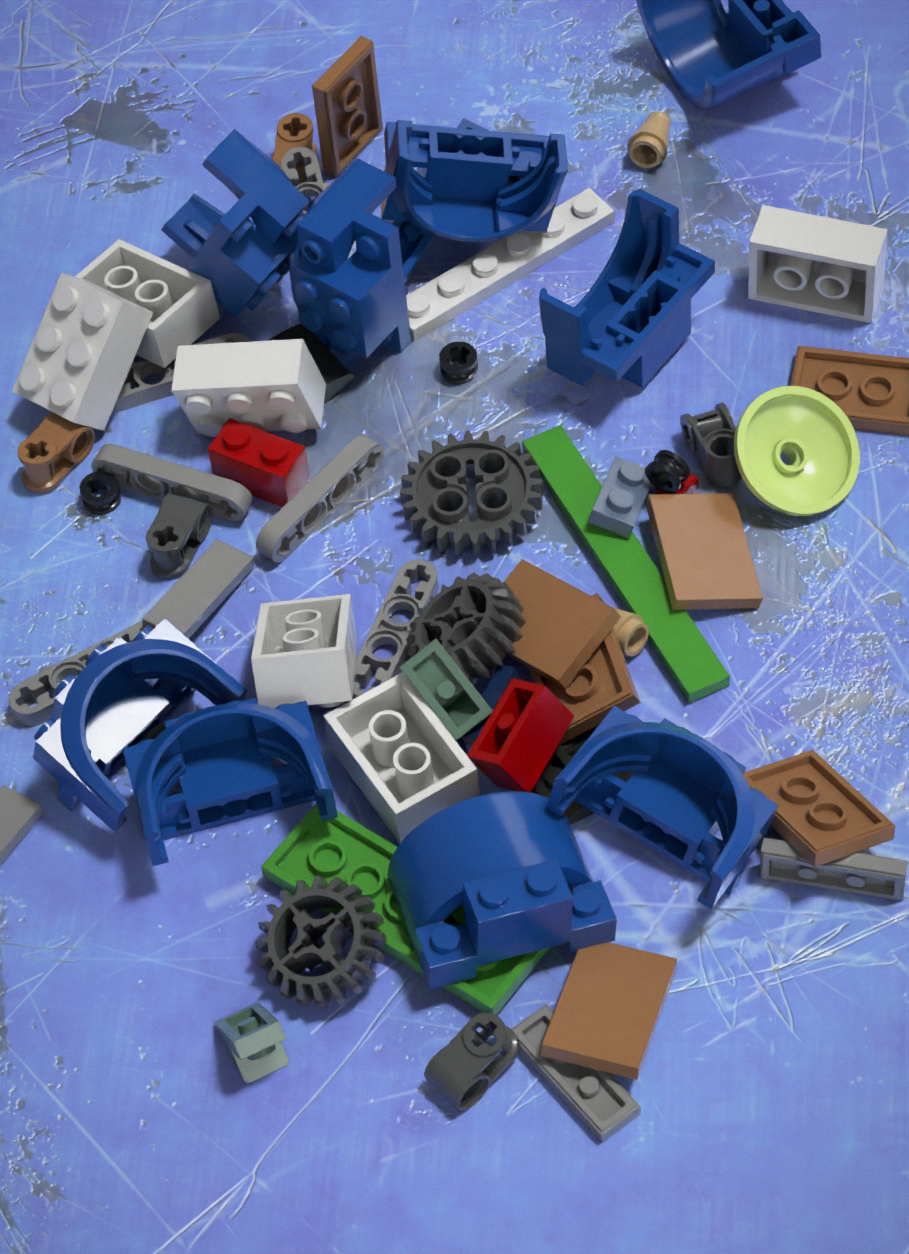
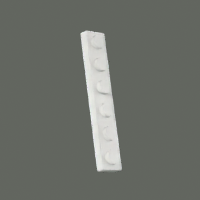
(505, 263)

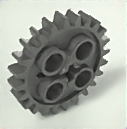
(437, 493)

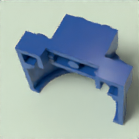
(726, 54)
(512, 875)

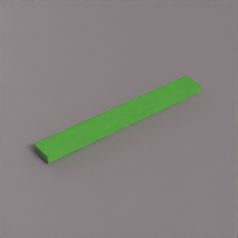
(627, 568)

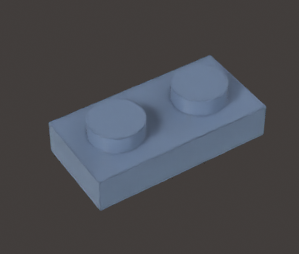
(621, 498)

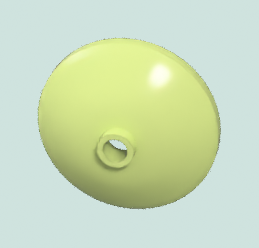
(813, 437)

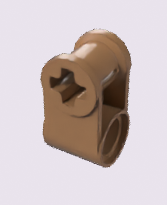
(292, 132)
(53, 452)

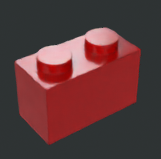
(260, 461)
(520, 735)

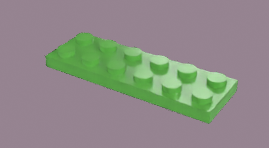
(362, 858)

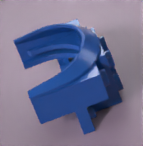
(465, 176)
(227, 247)
(357, 298)
(636, 306)
(116, 708)
(226, 769)
(672, 800)

